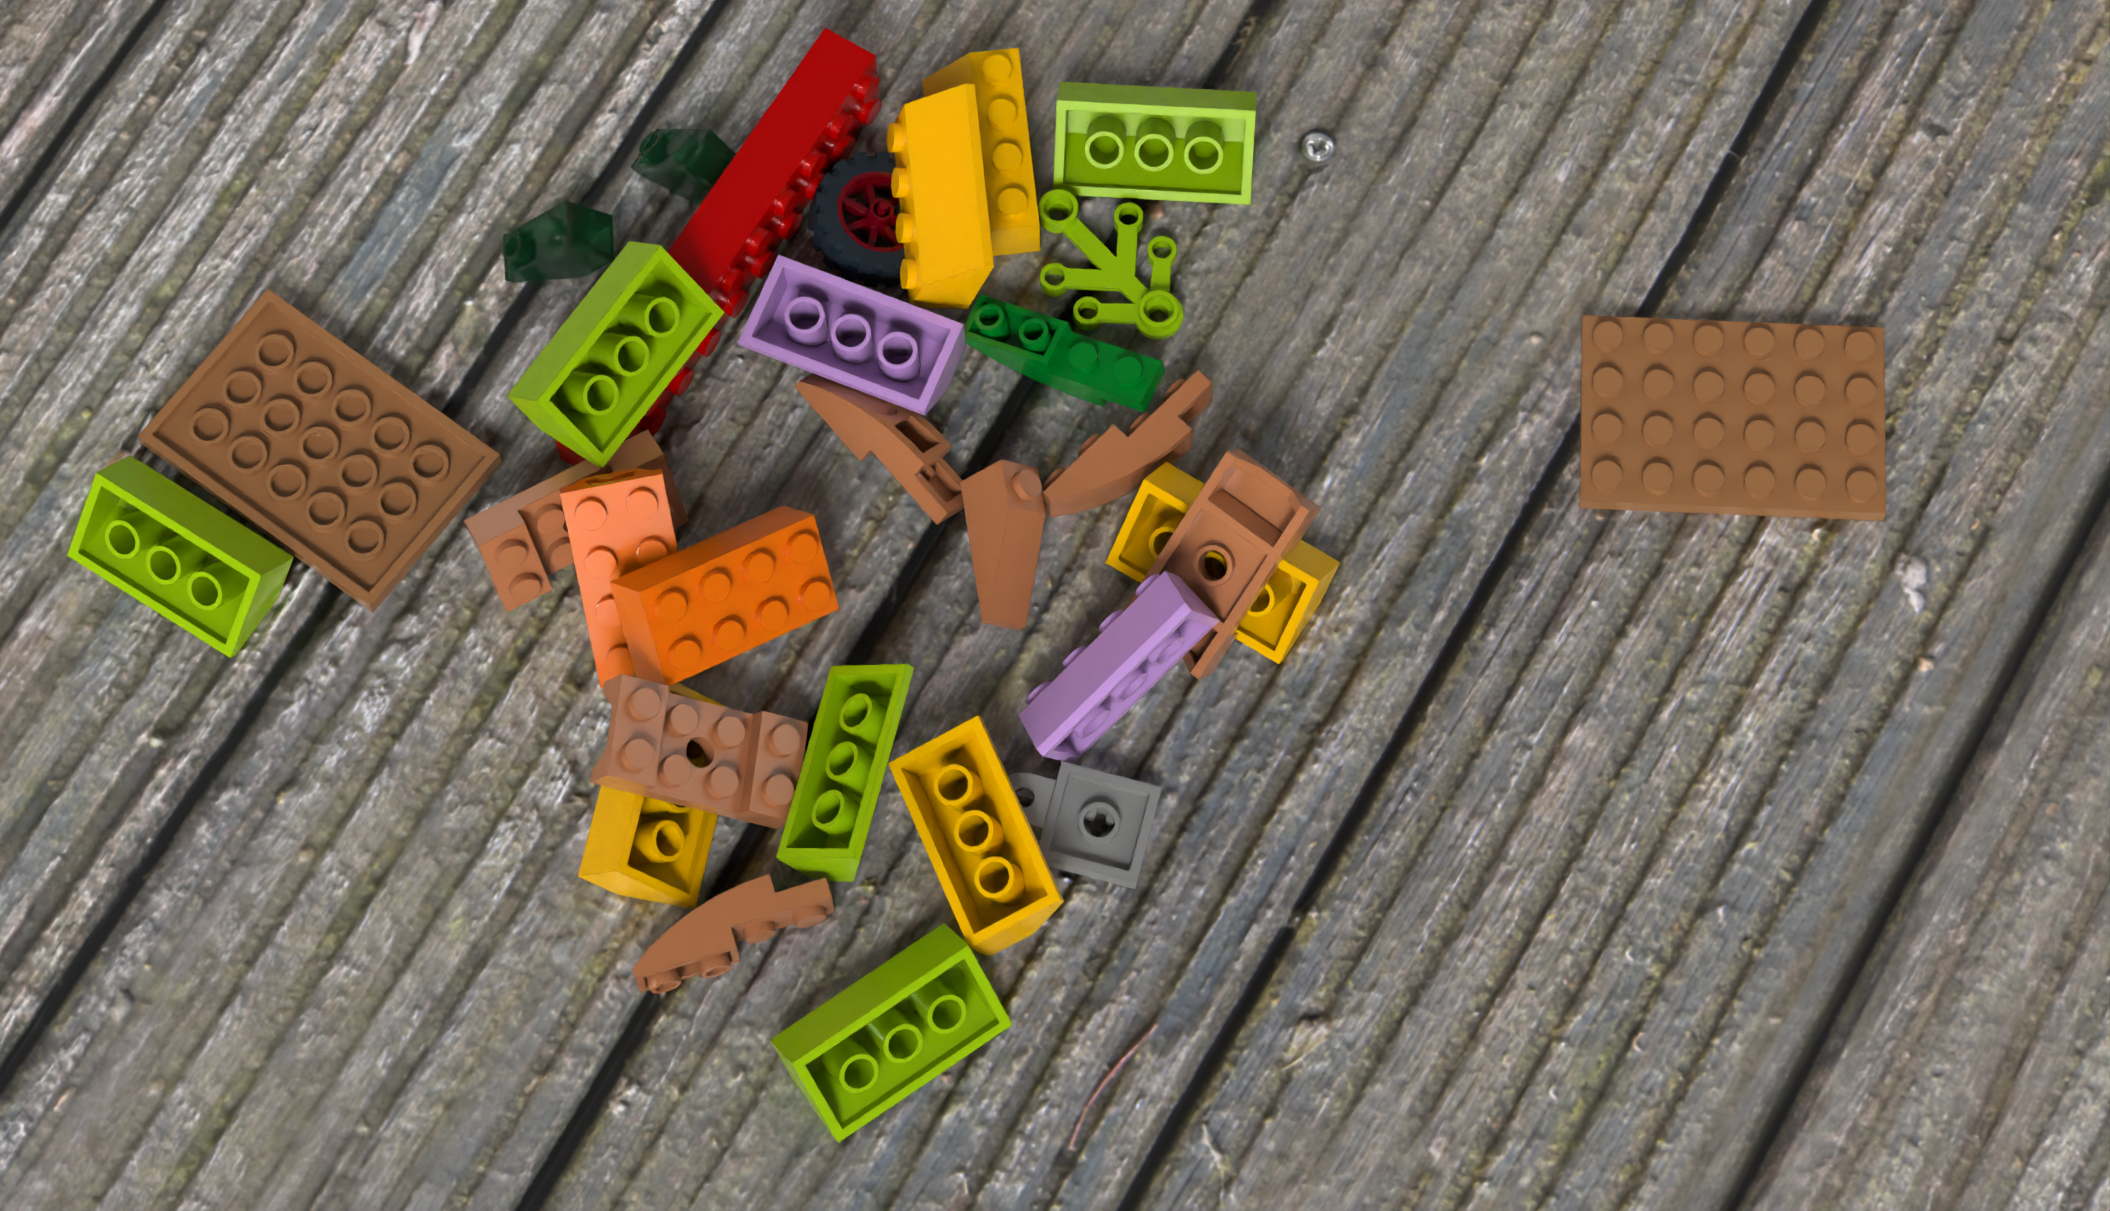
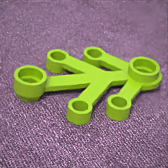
(1112, 272)

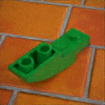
(1060, 358)

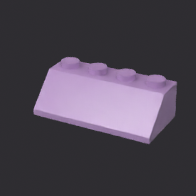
(854, 336)
(1116, 667)

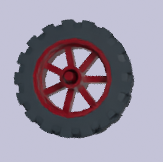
(837, 239)

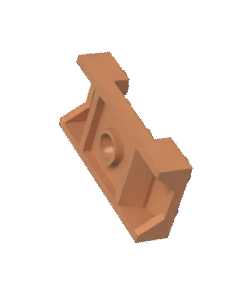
(1250, 521)
(528, 532)
(747, 763)

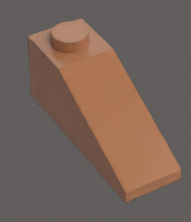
(1005, 536)

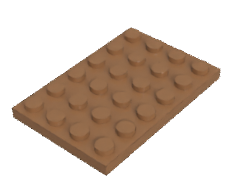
(1732, 418)
(320, 450)

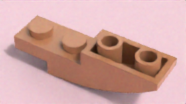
(898, 438)
(1118, 464)
(708, 935)

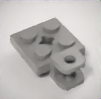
(1059, 814)

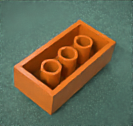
(724, 595)

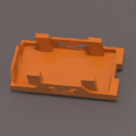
(613, 529)

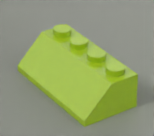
(1154, 142)
(616, 352)
(178, 554)
(844, 770)
(891, 1031)

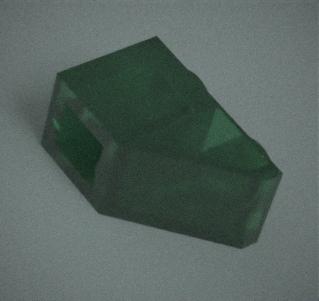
(683, 161)
(559, 244)

